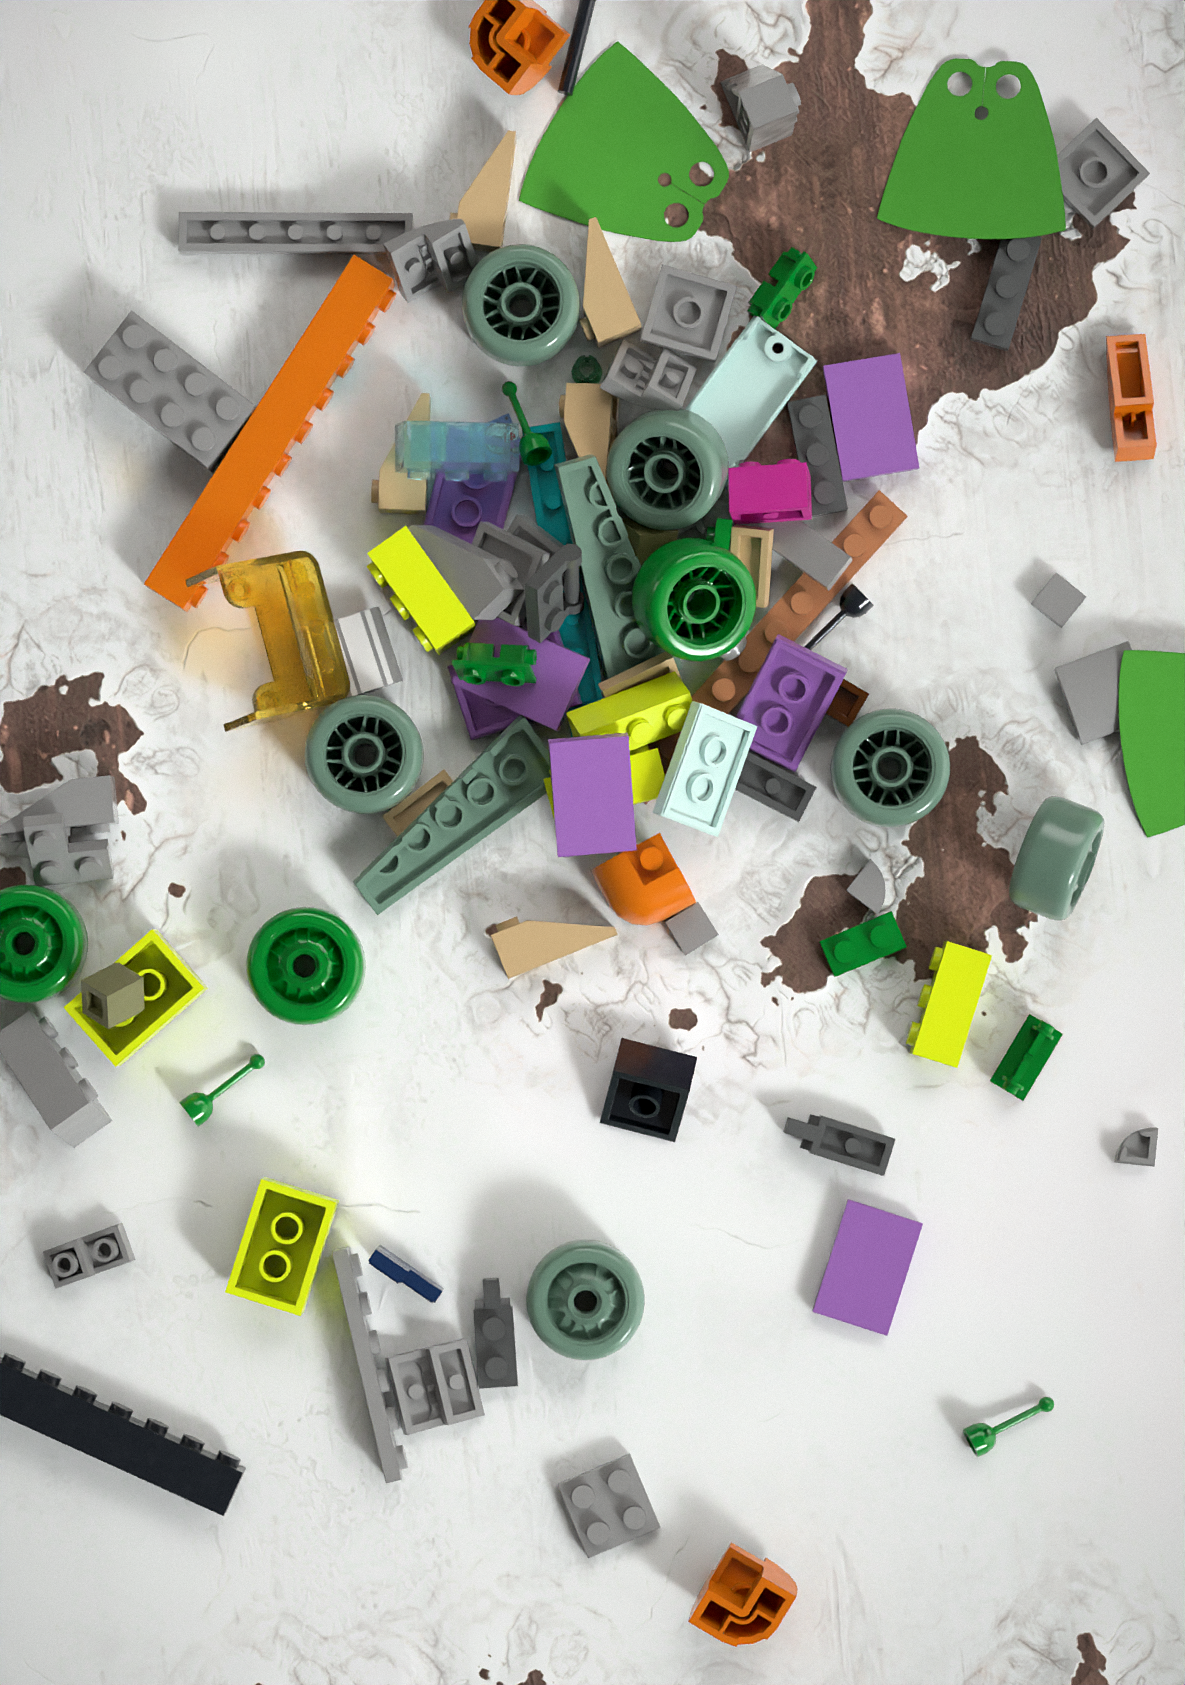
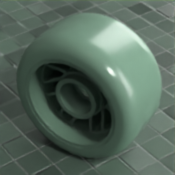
(518, 274)
(647, 489)
(341, 732)
(921, 761)
(1056, 858)
(589, 1267)

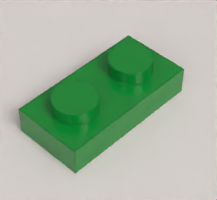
(862, 944)

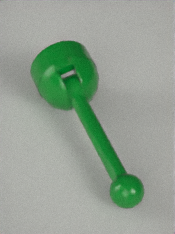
(532, 446)
(200, 1105)
(983, 1437)

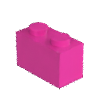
(770, 492)

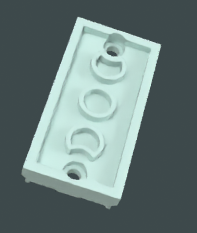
(751, 387)

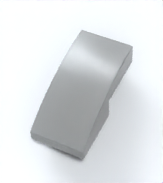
(88, 1255)

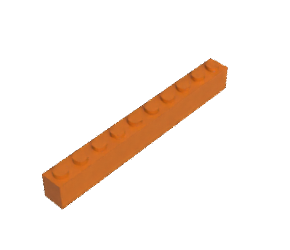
(272, 431)

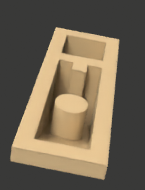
(486, 200)
(606, 300)
(590, 420)
(393, 490)
(537, 942)

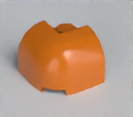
(514, 43)
(644, 883)
(743, 1598)

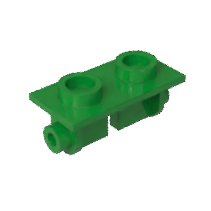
(794, 273)
(477, 664)
(1026, 1057)

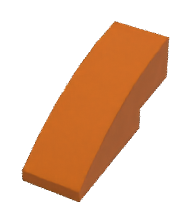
(1130, 398)

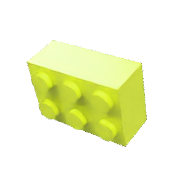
(420, 592)
(168, 990)
(282, 1246)

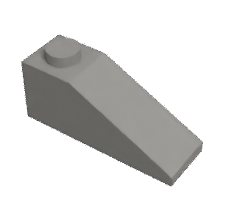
(474, 575)

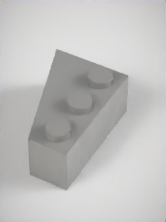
(762, 105)
(51, 1079)

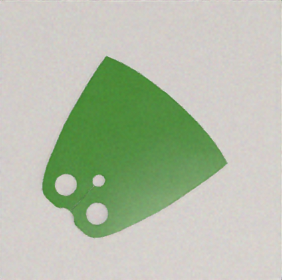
(612, 147)
(973, 173)
(1154, 736)

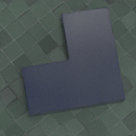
(400, 1271)

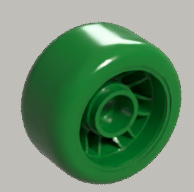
(715, 615)
(58, 947)
(337, 972)

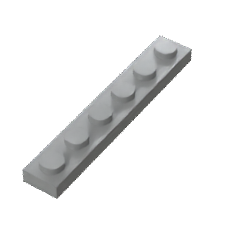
(289, 232)
(374, 1380)

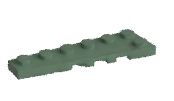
(606, 565)
(474, 805)

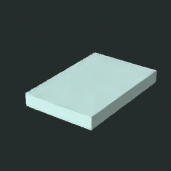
(704, 769)

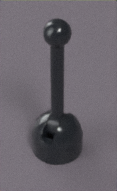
(852, 604)

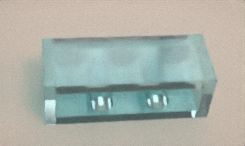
(456, 449)

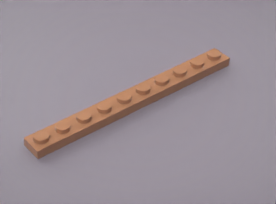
(792, 614)

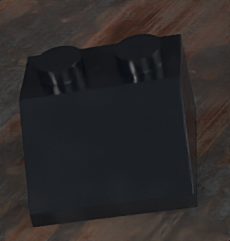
(648, 1089)

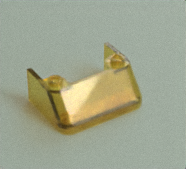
(294, 629)

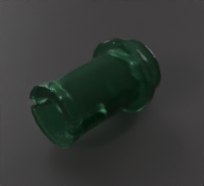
(583, 361)

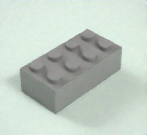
(170, 391)

